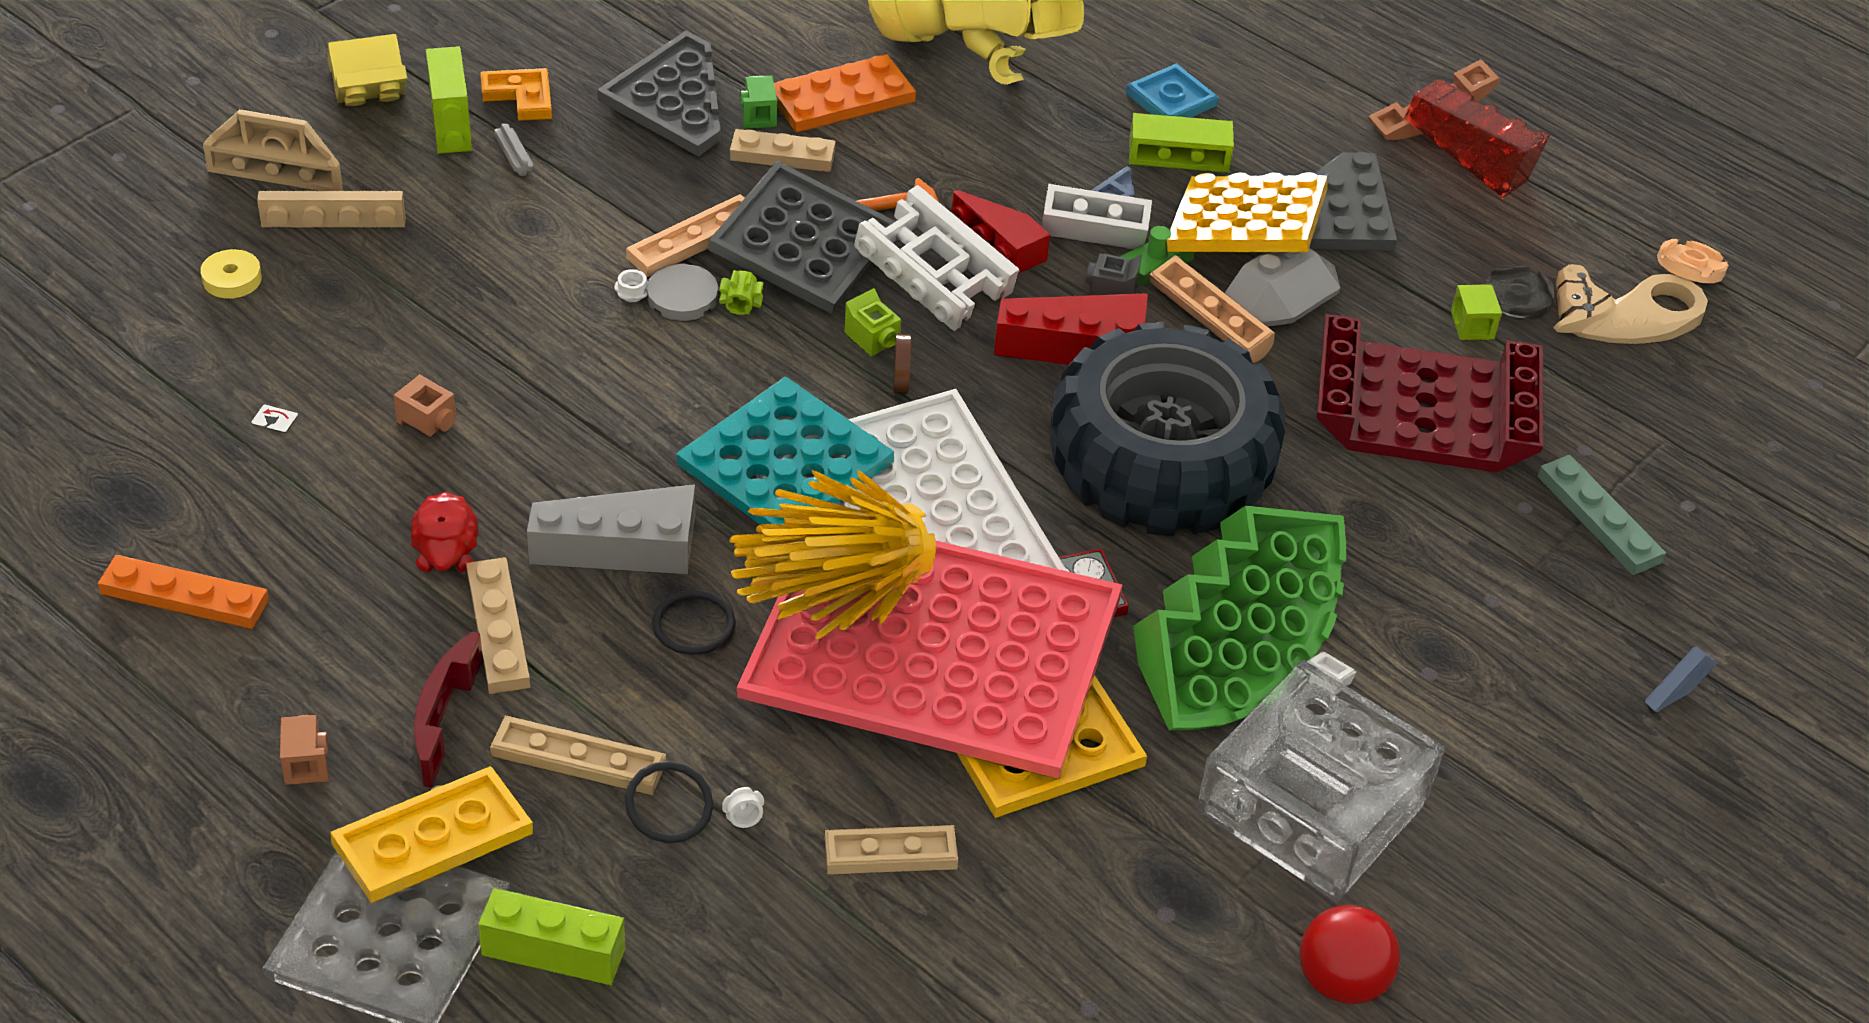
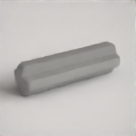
(513, 149)

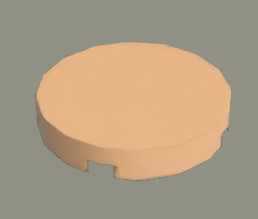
(1692, 261)

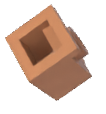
(430, 412)
(303, 750)

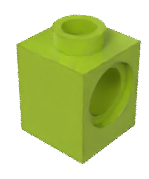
(1476, 312)

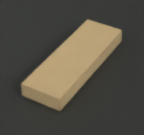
(891, 849)

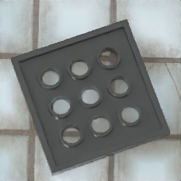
(796, 275)

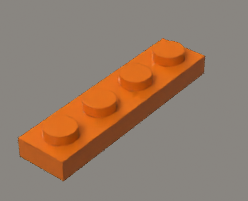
(183, 591)

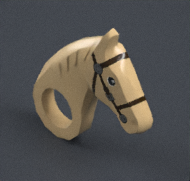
(1631, 318)

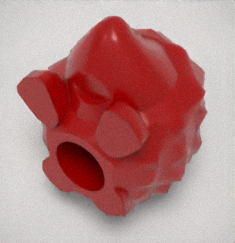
(444, 532)

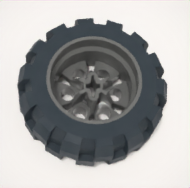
(1166, 428)

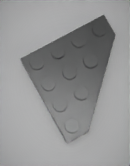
(671, 93)
(1354, 207)

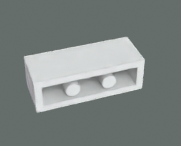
(1096, 217)

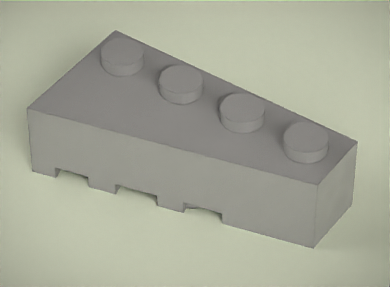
(616, 531)

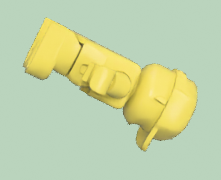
(977, 21)

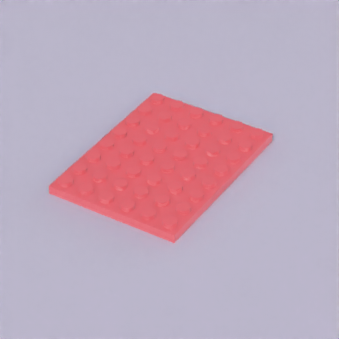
(968, 661)

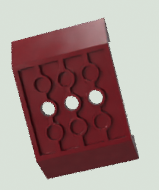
(1480, 411)

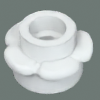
(631, 285)
(747, 814)

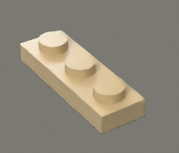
(790, 150)

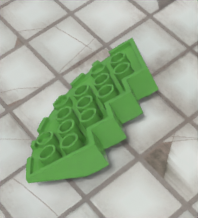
(1244, 615)

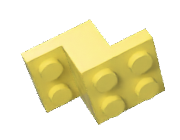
(367, 69)

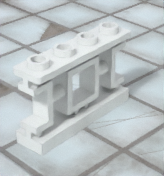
(950, 240)

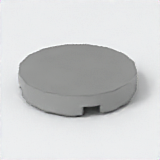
(682, 292)

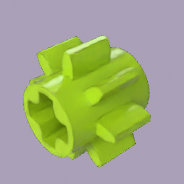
(741, 292)

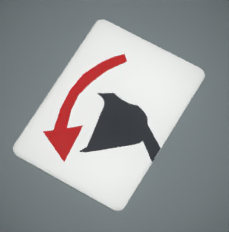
(274, 418)

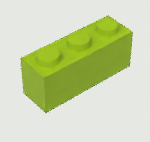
(1181, 142)
(552, 936)

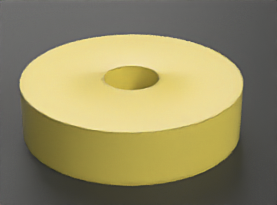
(231, 273)

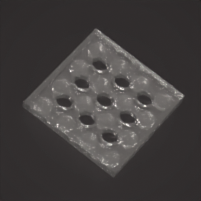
(377, 990)

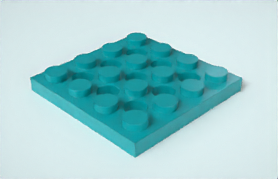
(784, 437)

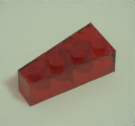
(1476, 136)

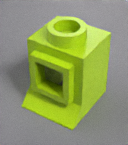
(871, 323)

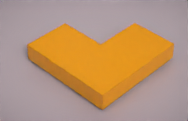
(525, 86)

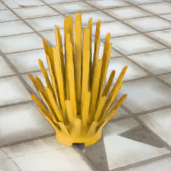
(836, 552)

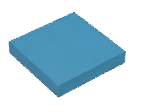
(1172, 93)

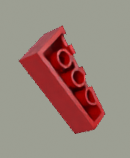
(1062, 326)

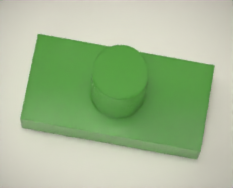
(1155, 253)

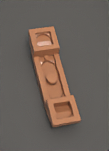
(1474, 79)

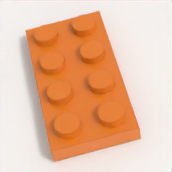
(842, 93)

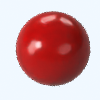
(1350, 954)

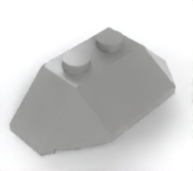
(1284, 286)

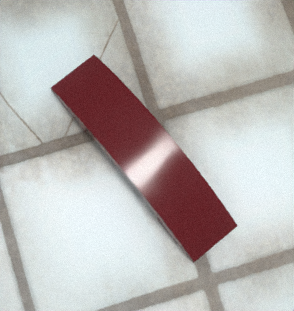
(454, 670)

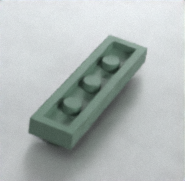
(1601, 514)

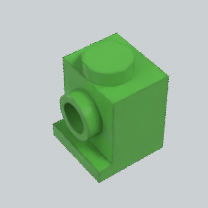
(759, 102)

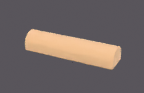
(1212, 307)

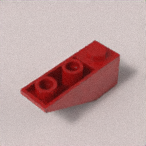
(1005, 229)

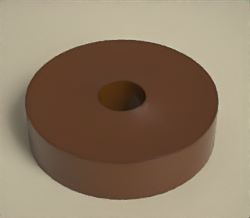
(902, 363)

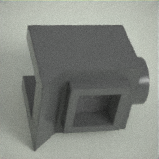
(1113, 275)

